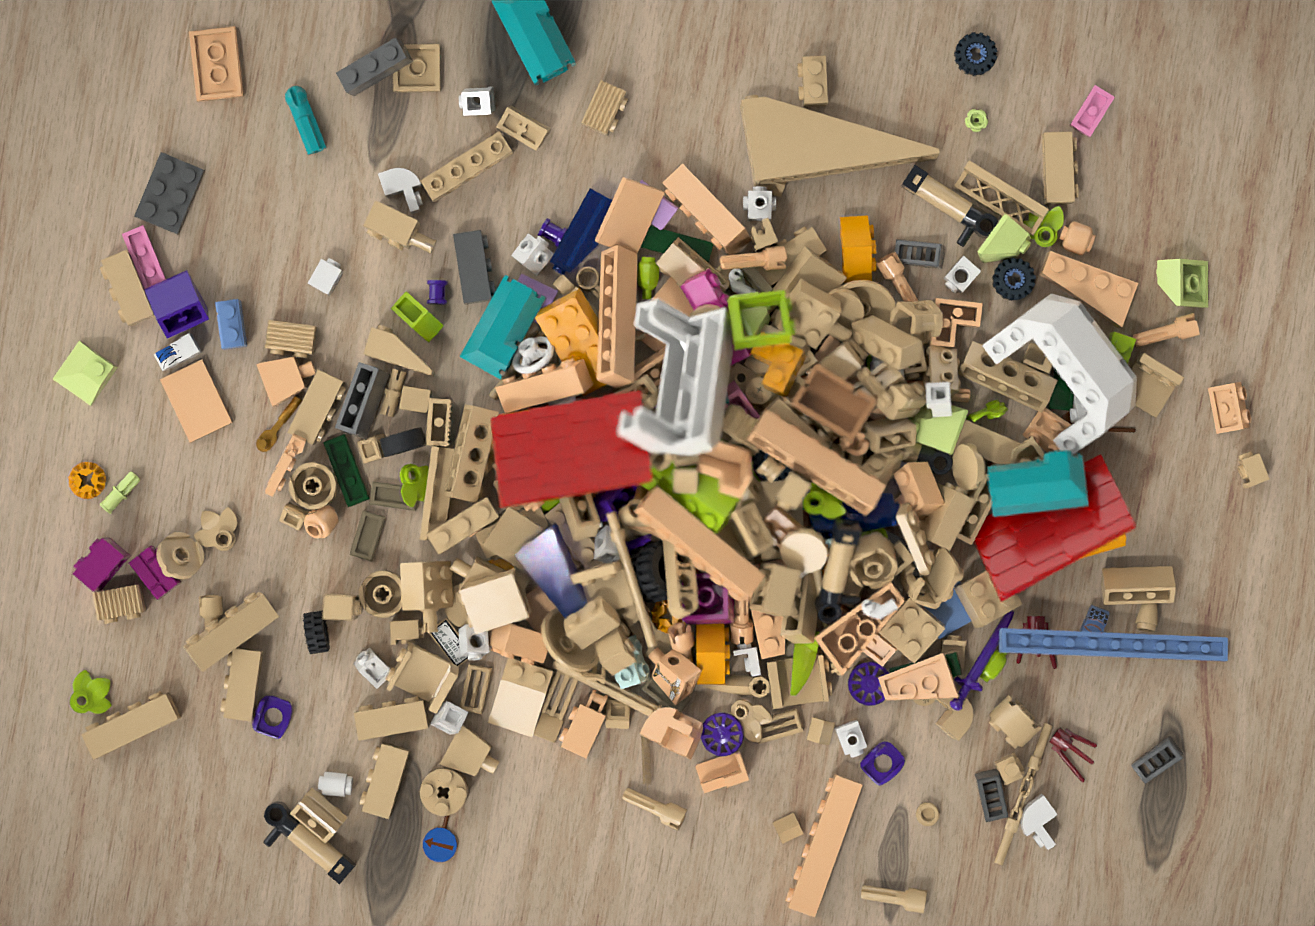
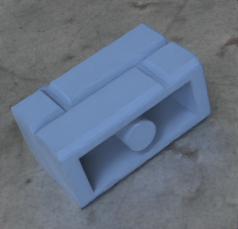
(231, 324)

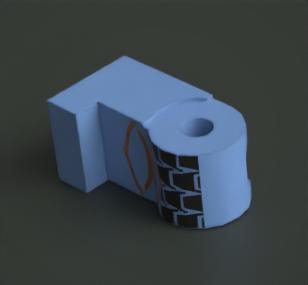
(1095, 620)

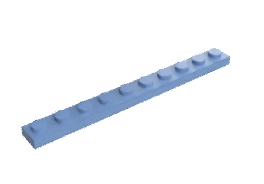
(1113, 644)

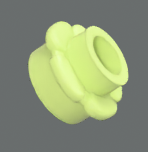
(972, 115)

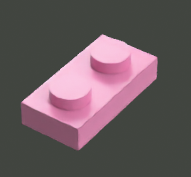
(1092, 111)

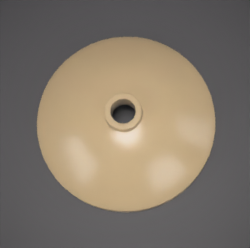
(876, 298)
(563, 648)

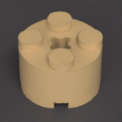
(324, 493)
(873, 561)
(369, 594)
(1014, 722)
(440, 804)

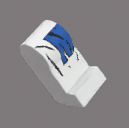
(177, 352)

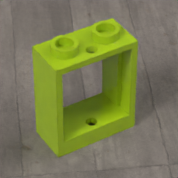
(765, 299)

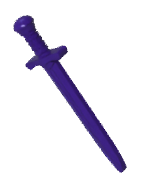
(978, 667)

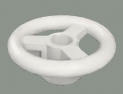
(530, 351)

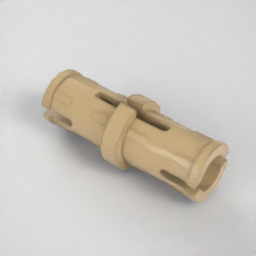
(393, 393)

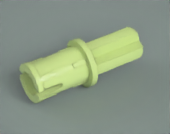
(120, 492)

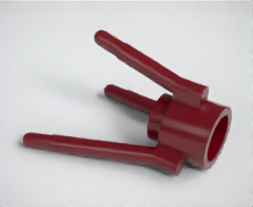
(1037, 623)
(1063, 740)

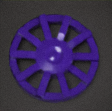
(868, 683)
(722, 734)

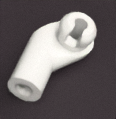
(737, 282)
(877, 610)

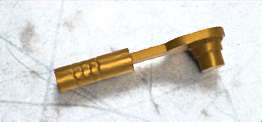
(269, 437)

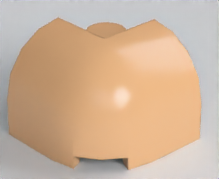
(673, 731)

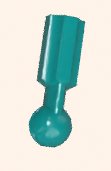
(306, 123)

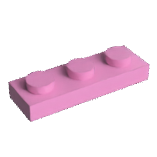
(144, 256)

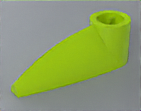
(802, 665)

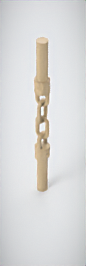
(1013, 824)

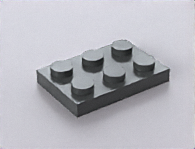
(169, 193)

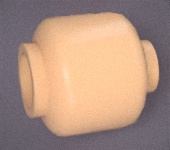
(1077, 238)
(321, 522)

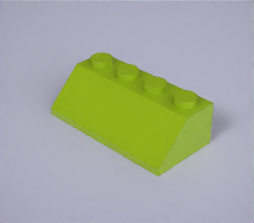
(706, 505)

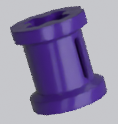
(552, 232)
(437, 292)

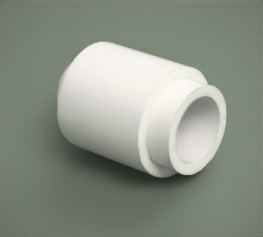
(335, 784)

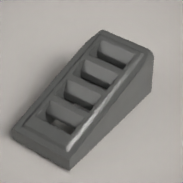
(939, 256)
(1168, 742)
(988, 776)

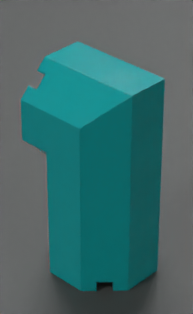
(535, 37)
(502, 326)
(1038, 485)

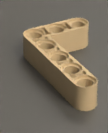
(673, 569)

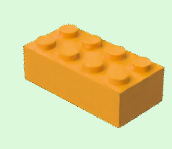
(573, 331)

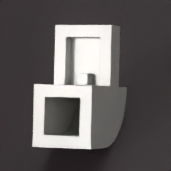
(399, 181)
(1034, 816)

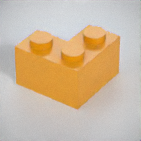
(857, 248)
(784, 366)
(712, 653)

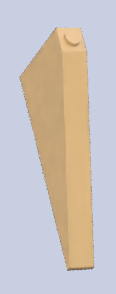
(804, 144)

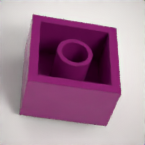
(100, 564)
(714, 603)

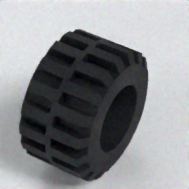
(650, 571)

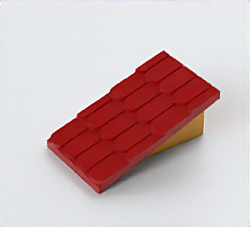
(567, 450)
(1034, 545)

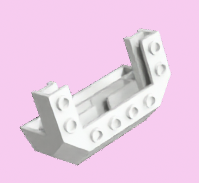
(1082, 359)
(691, 381)

